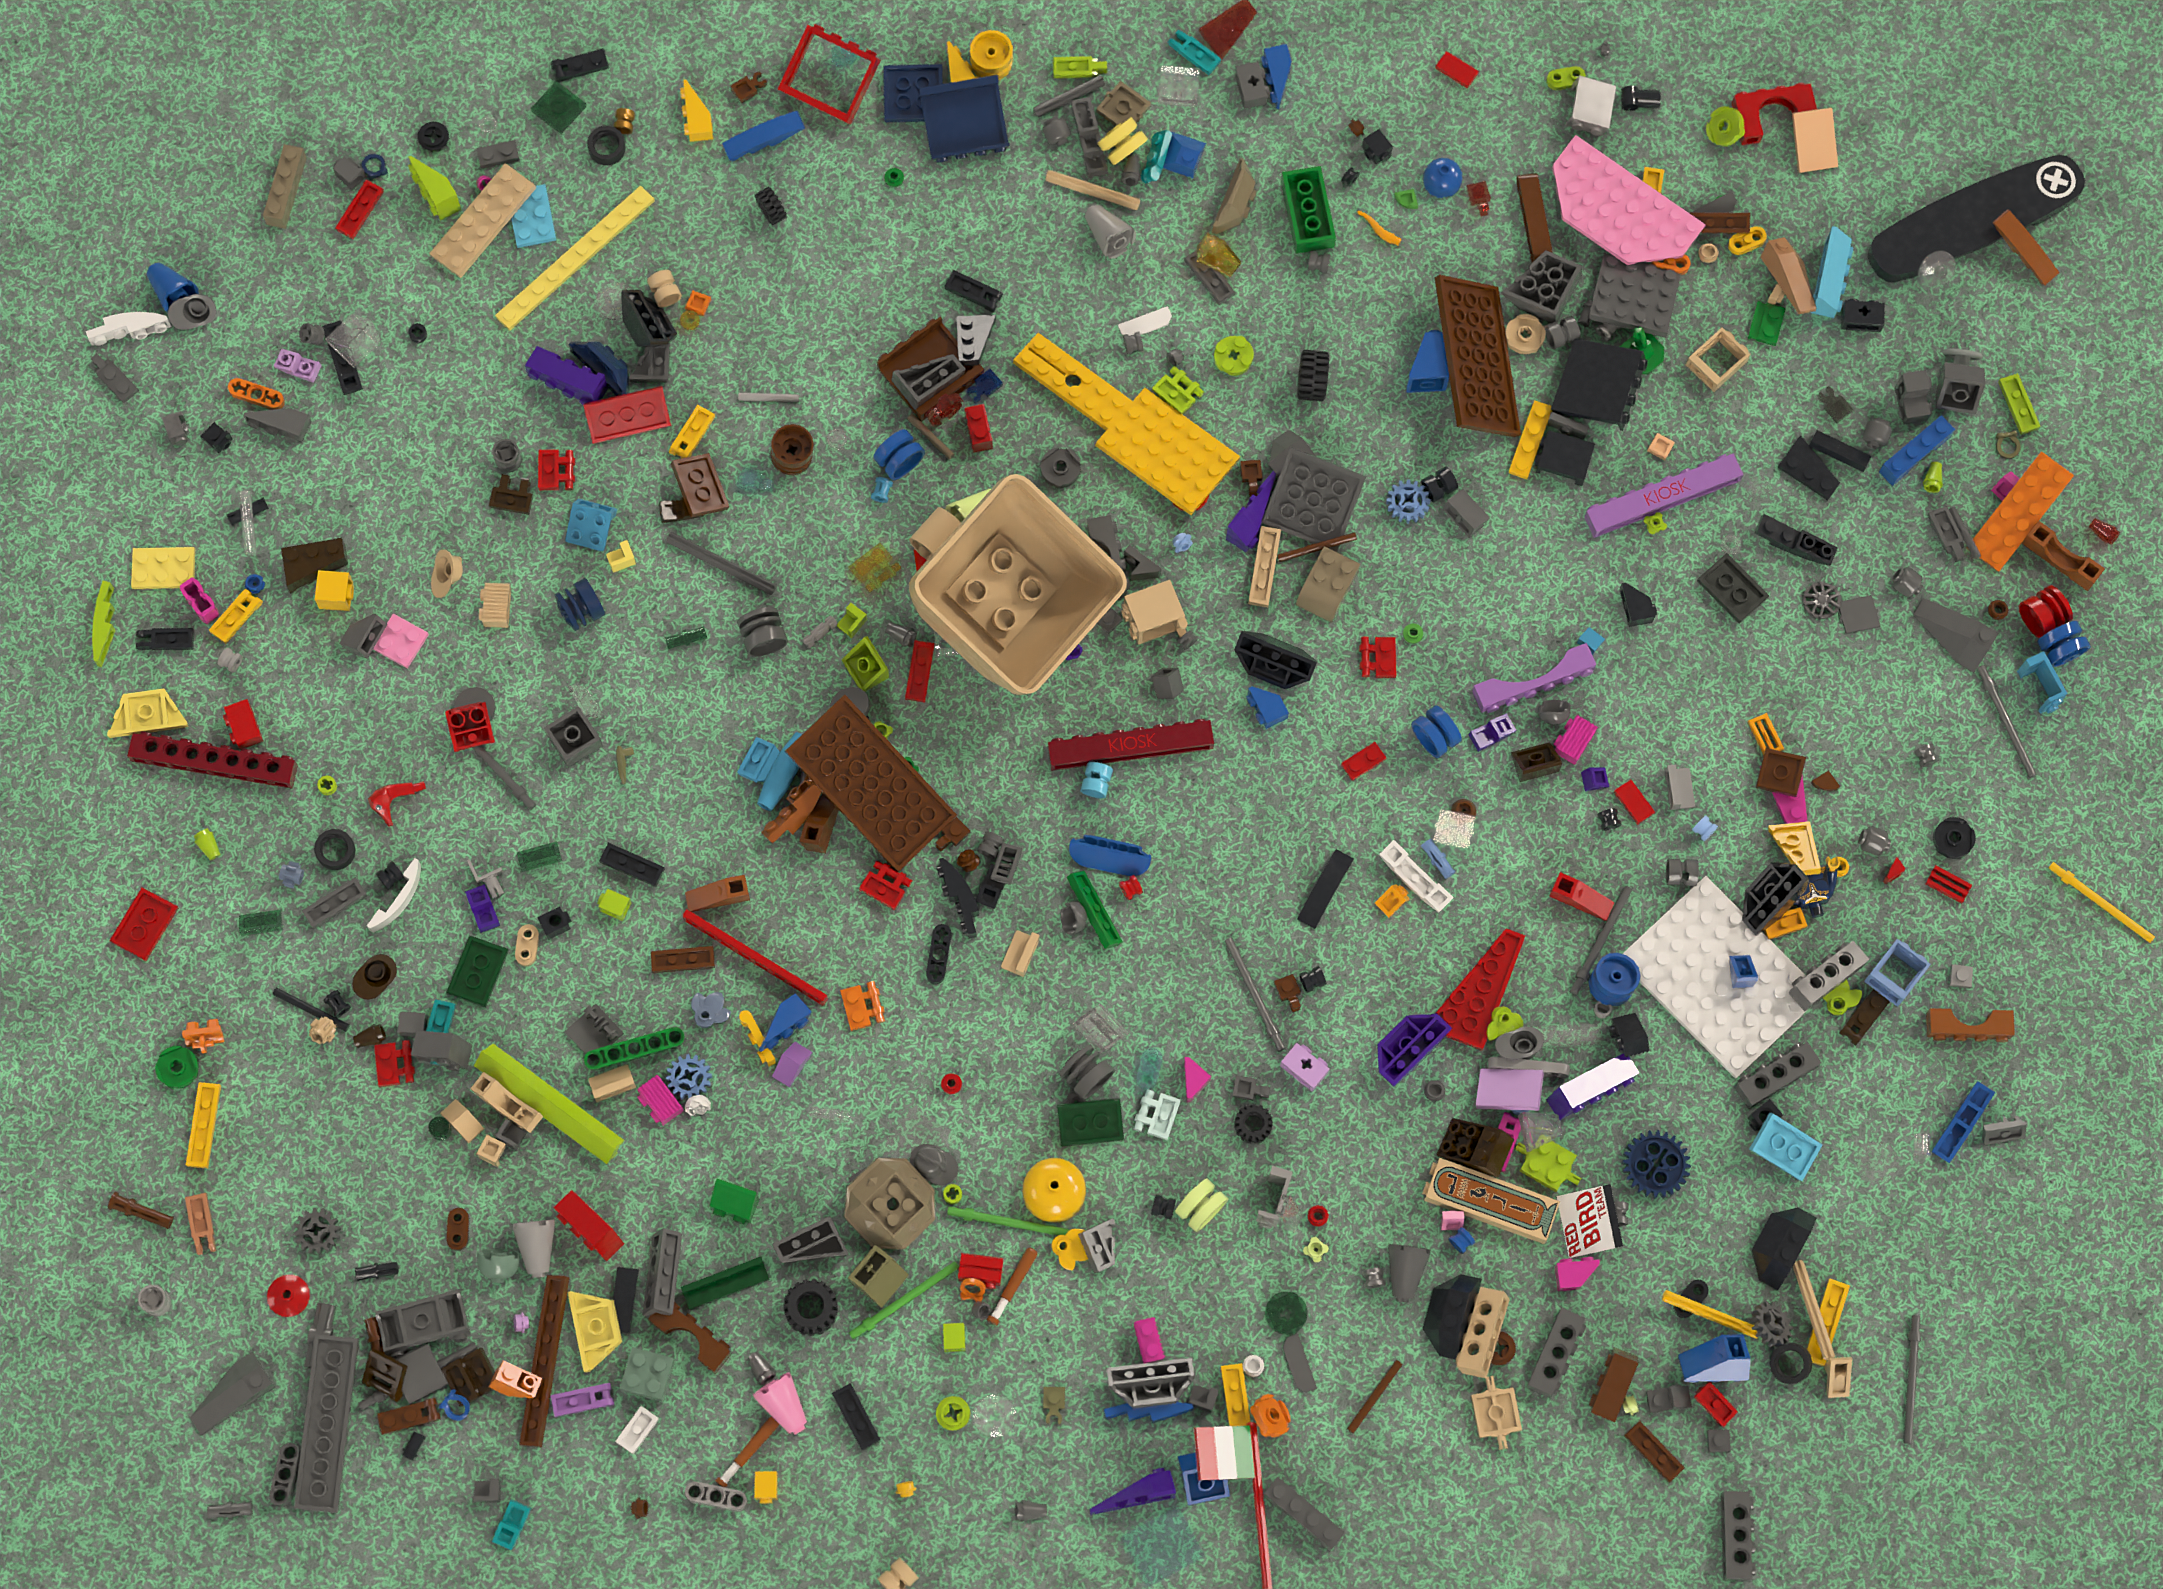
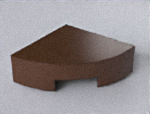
(1826, 782)

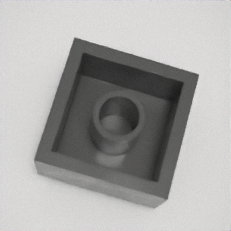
(573, 736)

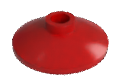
(295, 1303)

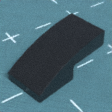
(990, 889)

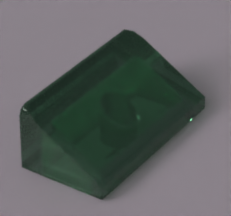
(539, 856)
(260, 922)

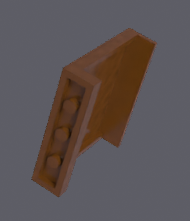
(921, 347)

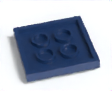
(902, 87)

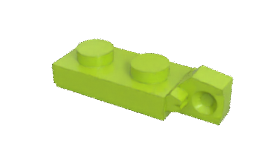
(1078, 67)

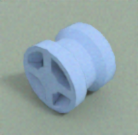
(1705, 828)

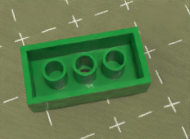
(1308, 209)

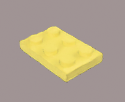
(162, 567)

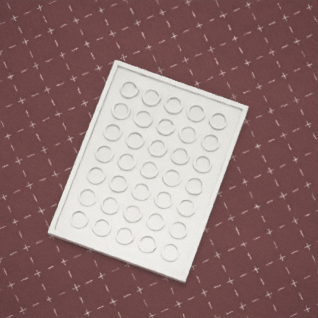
(1689, 973)

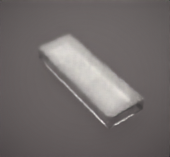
(1571, 1035)
(1289, 1213)

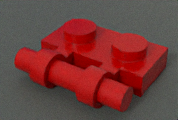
(549, 469)
(1384, 657)
(881, 889)
(387, 1063)

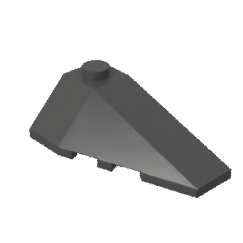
(236, 1390)

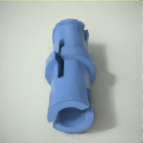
(1438, 858)

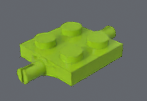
(1549, 1165)

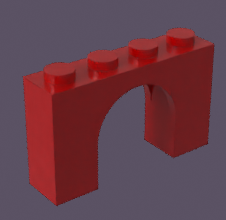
(1795, 98)

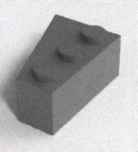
(926, 380)
(811, 1242)

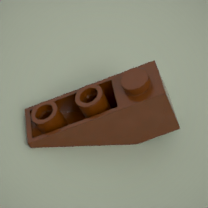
(819, 826)

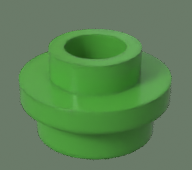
(1410, 638)

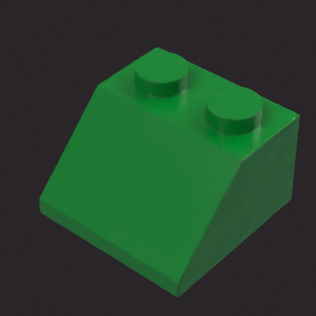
(733, 1201)

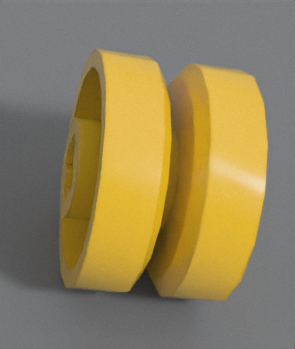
(991, 54)

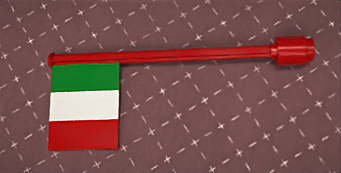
(1234, 1454)

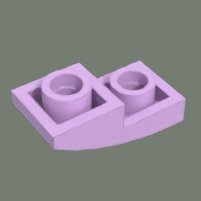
(297, 366)

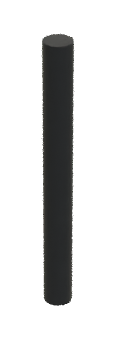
(309, 1008)

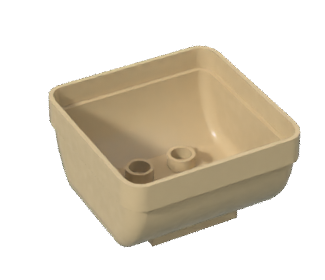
(1012, 584)

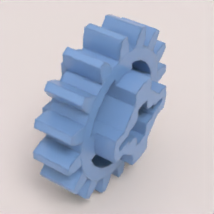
(1408, 492)
(696, 1074)

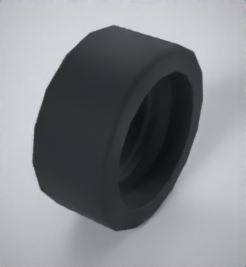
(613, 157)
(330, 834)
(1778, 1374)

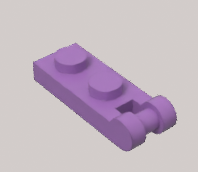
(581, 1400)

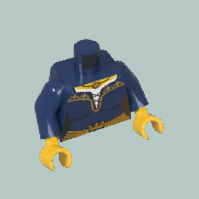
(1819, 889)

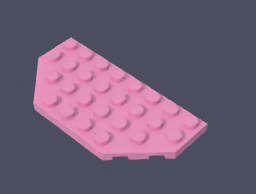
(1619, 208)

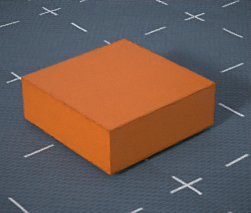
(698, 302)

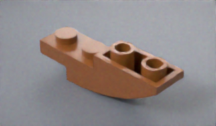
(793, 816)

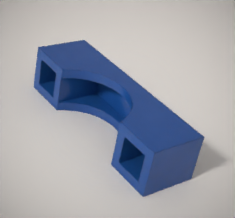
(1924, 443)

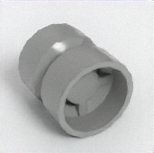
(154, 1300)

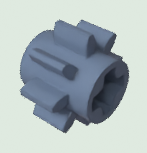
(291, 874)

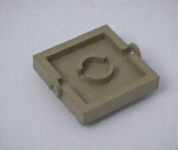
(1122, 105)

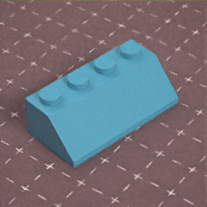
(1832, 272)

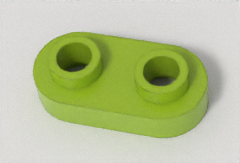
(1566, 77)

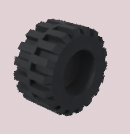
(1313, 375)
(817, 1324)

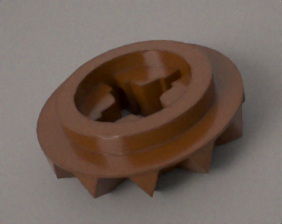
(1507, 1353)

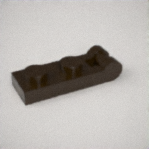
(1865, 1016)

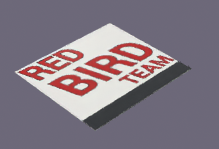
(1590, 1221)

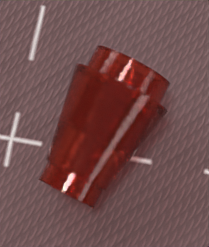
(2105, 531)

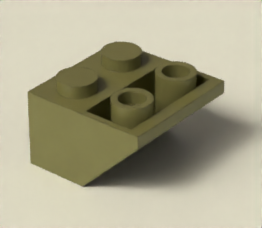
(878, 1276)

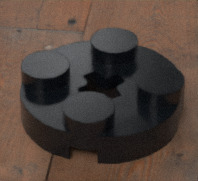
(1962, 830)

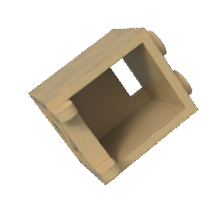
(1154, 613)

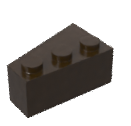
(304, 561)

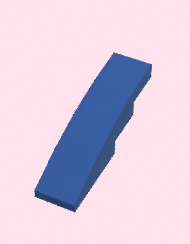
(764, 134)
(1963, 1122)
(1156, 1413)

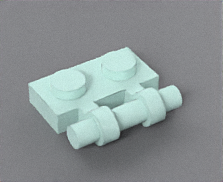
(1163, 1116)

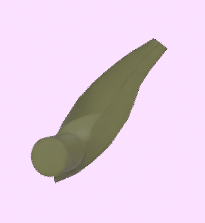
(621, 762)

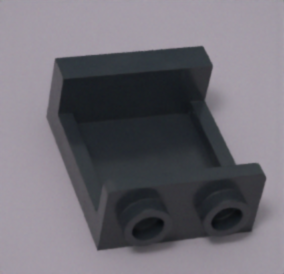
(1564, 456)

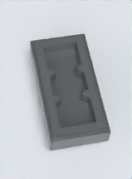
(1567, 426)

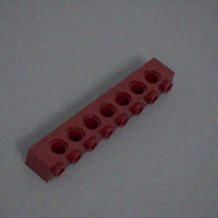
(143, 741)

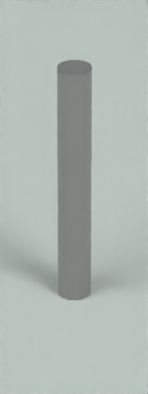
(768, 397)

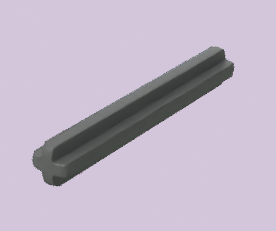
(1069, 96)

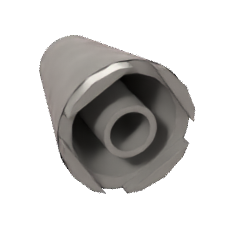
(1109, 231)
(535, 1245)

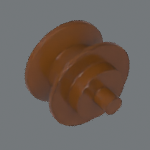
(968, 860)

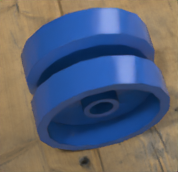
(899, 454)
(2064, 643)
(1436, 731)
(1614, 979)

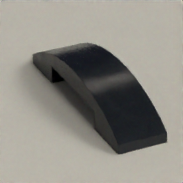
(347, 375)
(1325, 888)

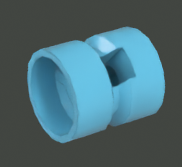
(1096, 781)

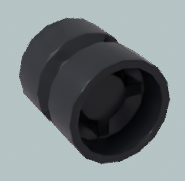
(1441, 483)

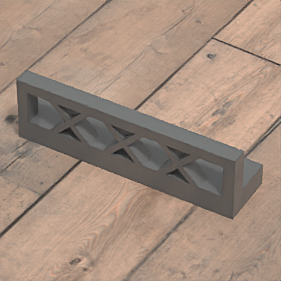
(662, 1272)

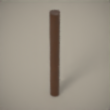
(1317, 547)
(1374, 1396)

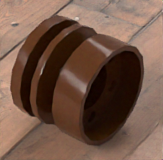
(794, 439)

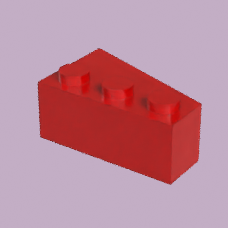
(588, 1225)

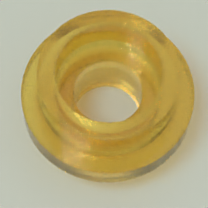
(689, 314)

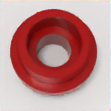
(951, 1090)
(1318, 1209)

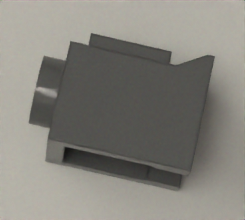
(348, 172)

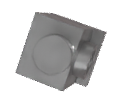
(176, 428)

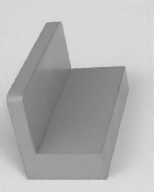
(1679, 788)

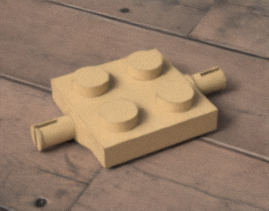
(1496, 1412)

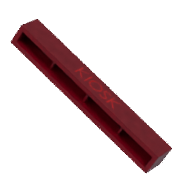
(1131, 745)

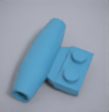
(772, 767)

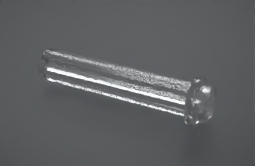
(247, 522)

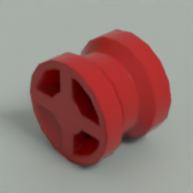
(1131, 887)

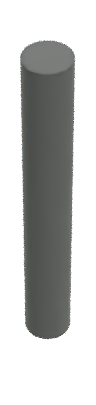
(1965, 534)

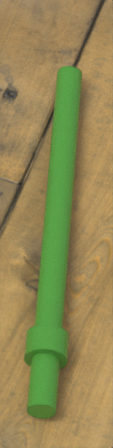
(969, 1214)
(869, 1323)

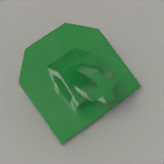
(1649, 345)

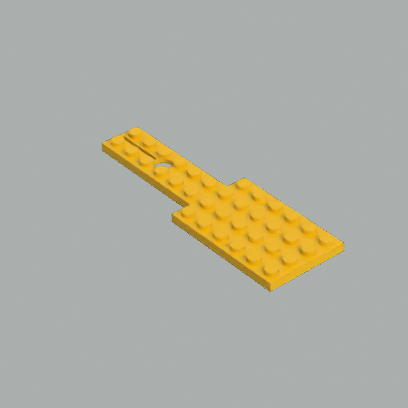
(1140, 433)

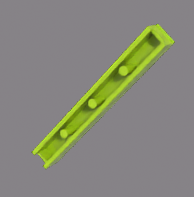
(549, 1103)

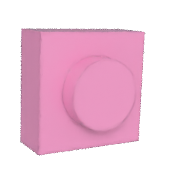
(1452, 1220)

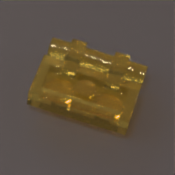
(870, 563)

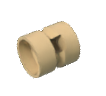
(663, 288)
(898, 1577)

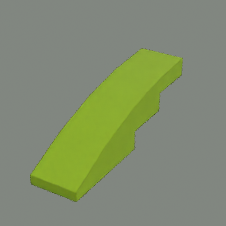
(102, 629)

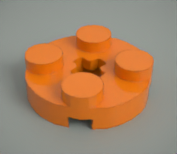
(1262, 1413)

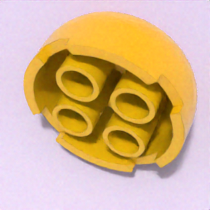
(1051, 1203)

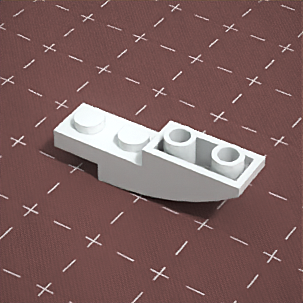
(136, 323)

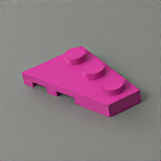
(1792, 808)

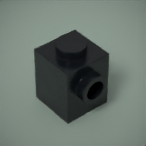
(1377, 147)

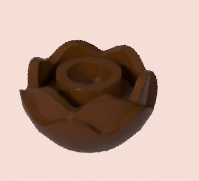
(1464, 804)

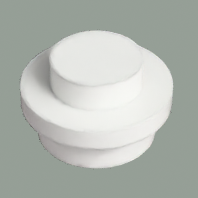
(1253, 1365)

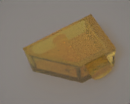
(1217, 255)

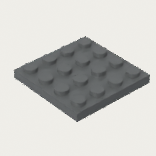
(1634, 295)
(1313, 498)

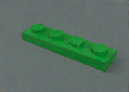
(1094, 909)

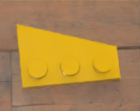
(1798, 845)

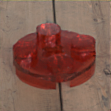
(947, 407)

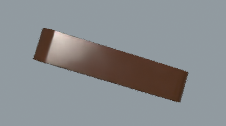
(1533, 214)

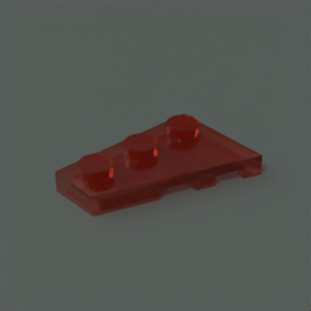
(1227, 27)

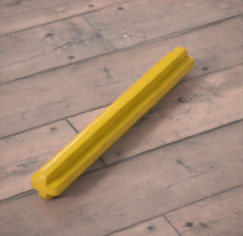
(1709, 1313)

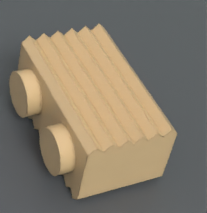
(495, 605)

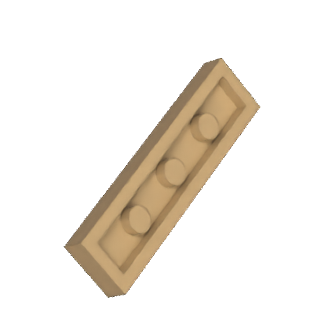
(1264, 566)

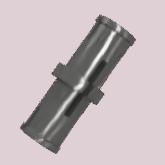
(230, 1510)

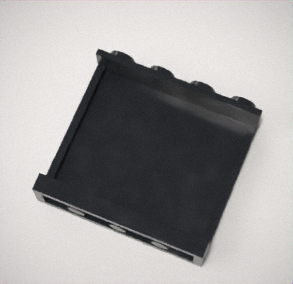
(1600, 382)

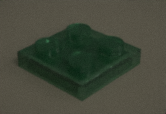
(558, 107)

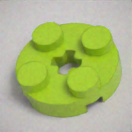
(1734, 130)
(1238, 345)

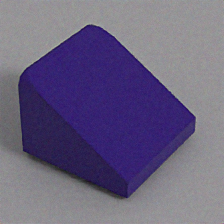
(1594, 778)

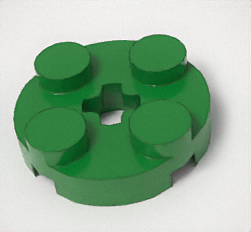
(166, 1062)

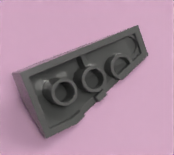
(1958, 634)

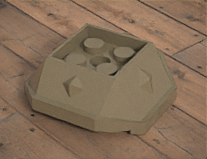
(868, 1197)

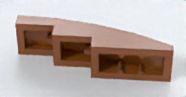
(2026, 247)

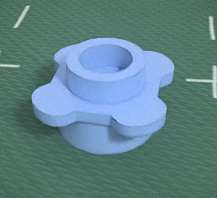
(1182, 542)

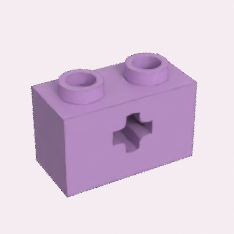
(1311, 1076)

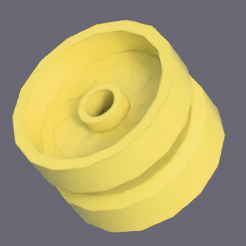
(1121, 139)

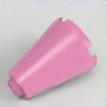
(783, 1403)

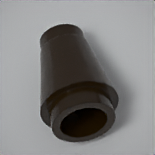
(370, 1036)

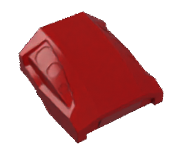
(469, 726)

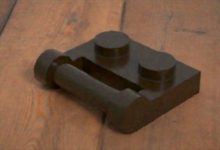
(386, 1369)

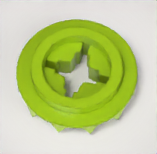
(957, 1404)

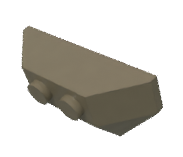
(1236, 200)

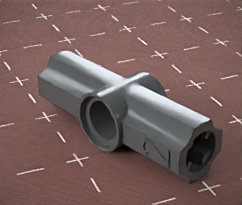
(321, 1325)

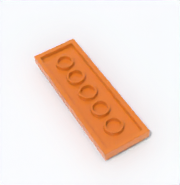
(2021, 510)

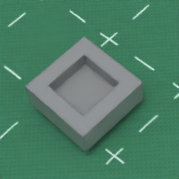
(1961, 976)

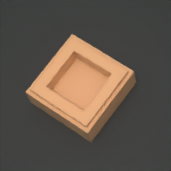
(1661, 446)

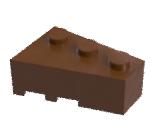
(1613, 1384)

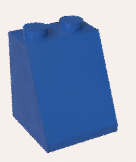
(1430, 365)

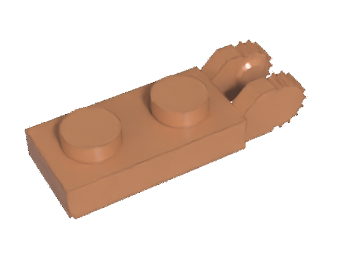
(200, 1221)

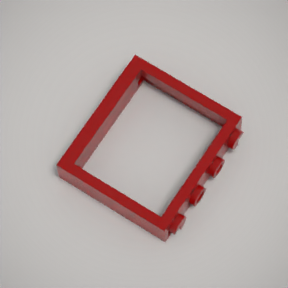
(798, 56)

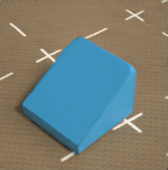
(1592, 639)

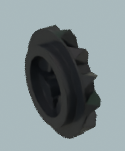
(427, 131)

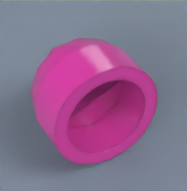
(479, 181)

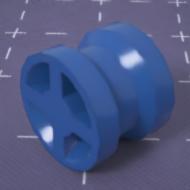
(1461, 1240)

